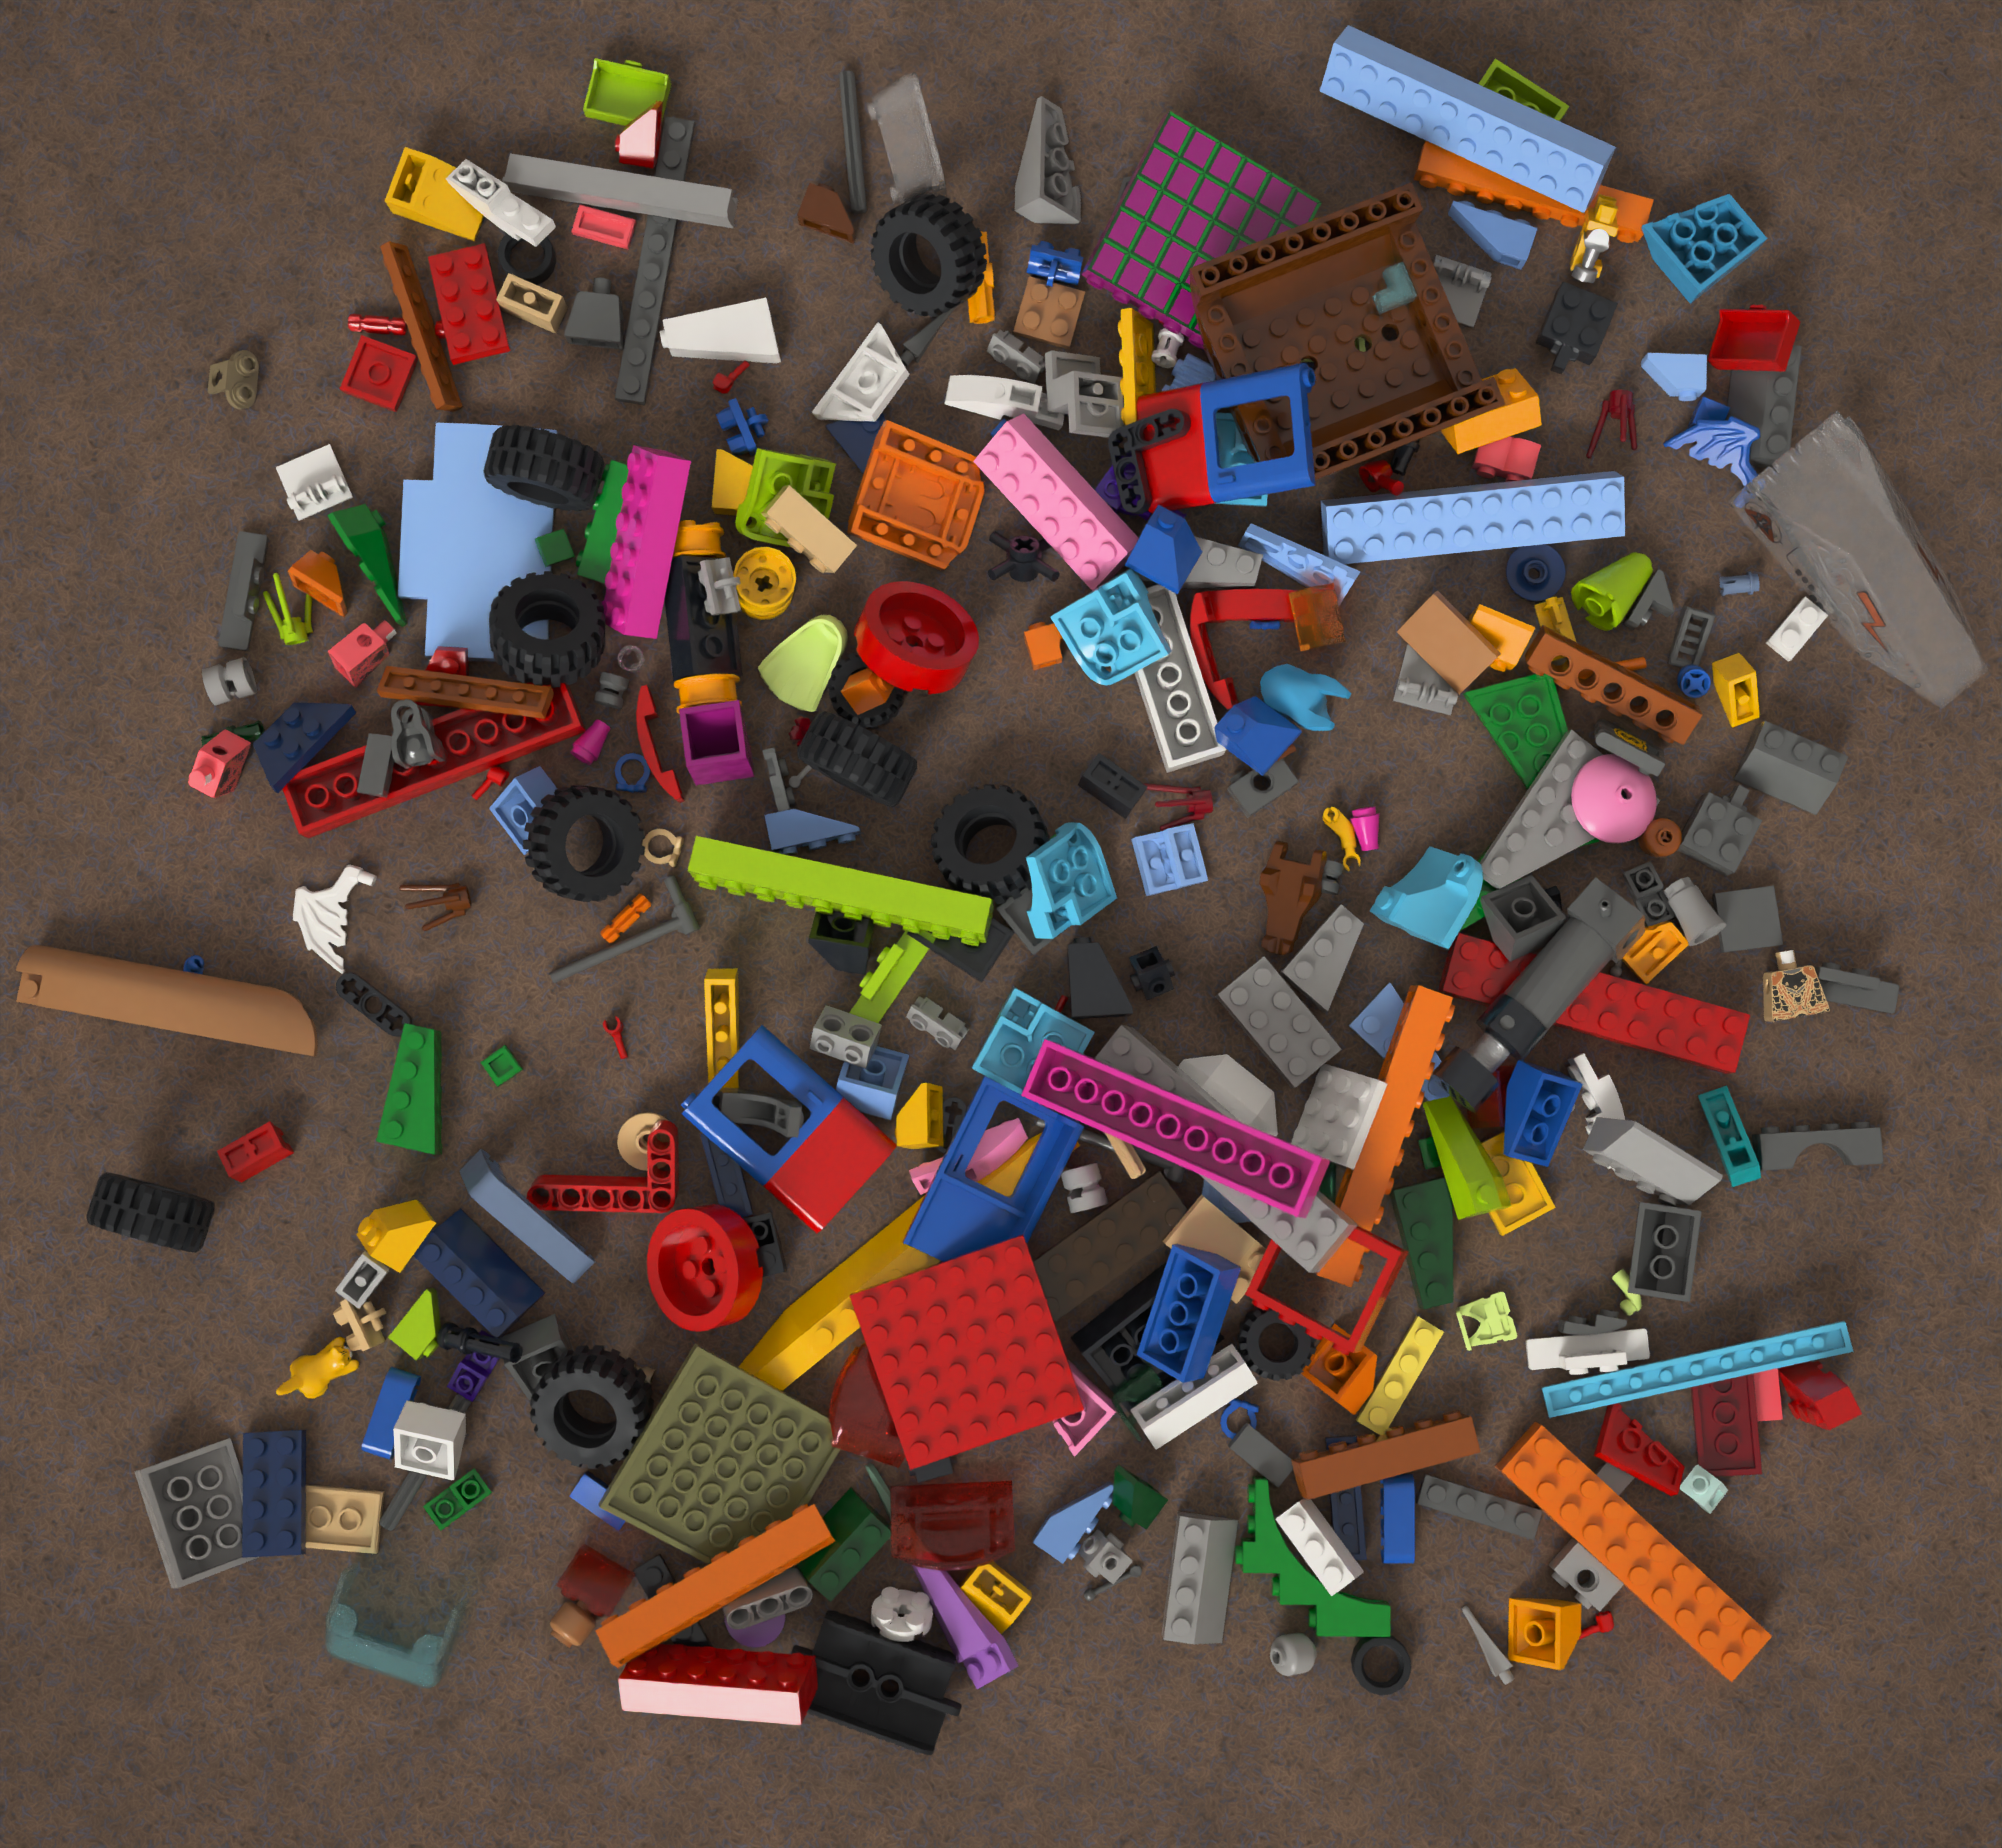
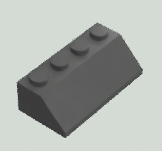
(1768, 403)

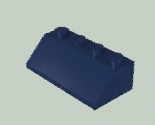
(478, 1273)

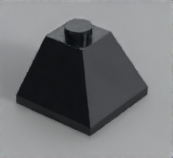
(843, 941)

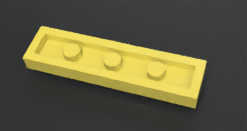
(1399, 1376)

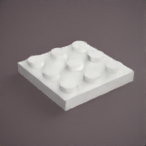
(1339, 1115)

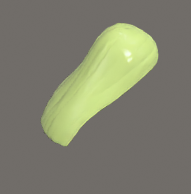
(804, 662)

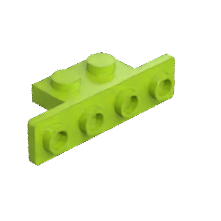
(890, 976)

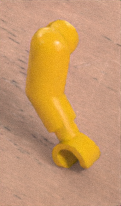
(1344, 829)

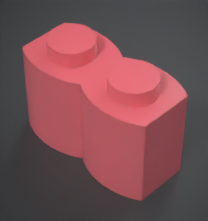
(1507, 458)

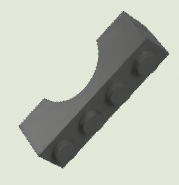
(1855, 1146)

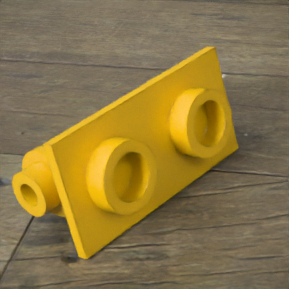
(1554, 616)

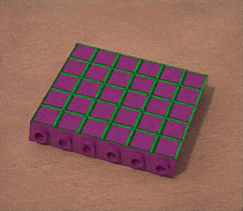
(1182, 209)

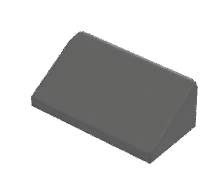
(377, 766)

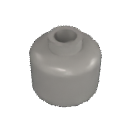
(1293, 1654)

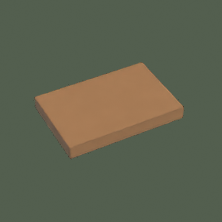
(1448, 642)

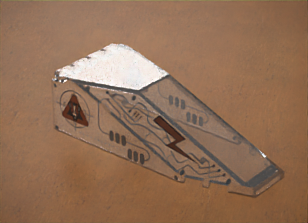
(1863, 559)

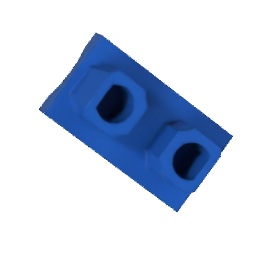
(1055, 264)
(732, 417)

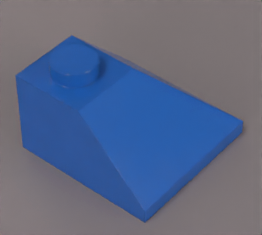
(1165, 550)
(1256, 733)

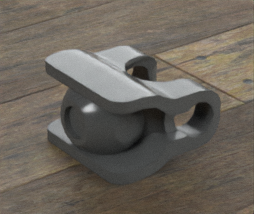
(414, 741)

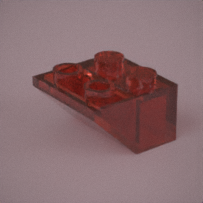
(595, 1581)

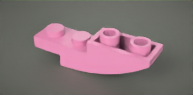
(992, 1151)

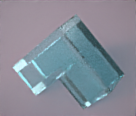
(1399, 290)

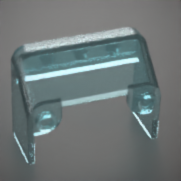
(417, 1666)

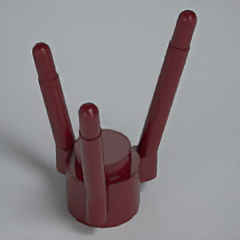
(1621, 407)
(1197, 801)

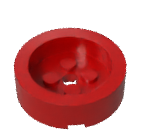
(920, 615)
(681, 1268)

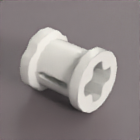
(1162, 351)

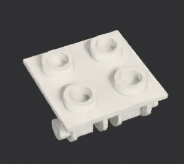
(314, 482)

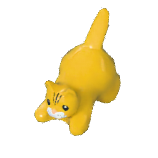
(313, 1372)

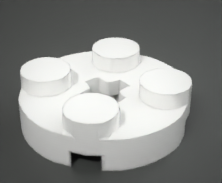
(894, 1602)

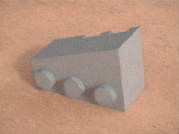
(1323, 958)

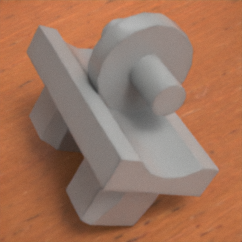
(719, 586)

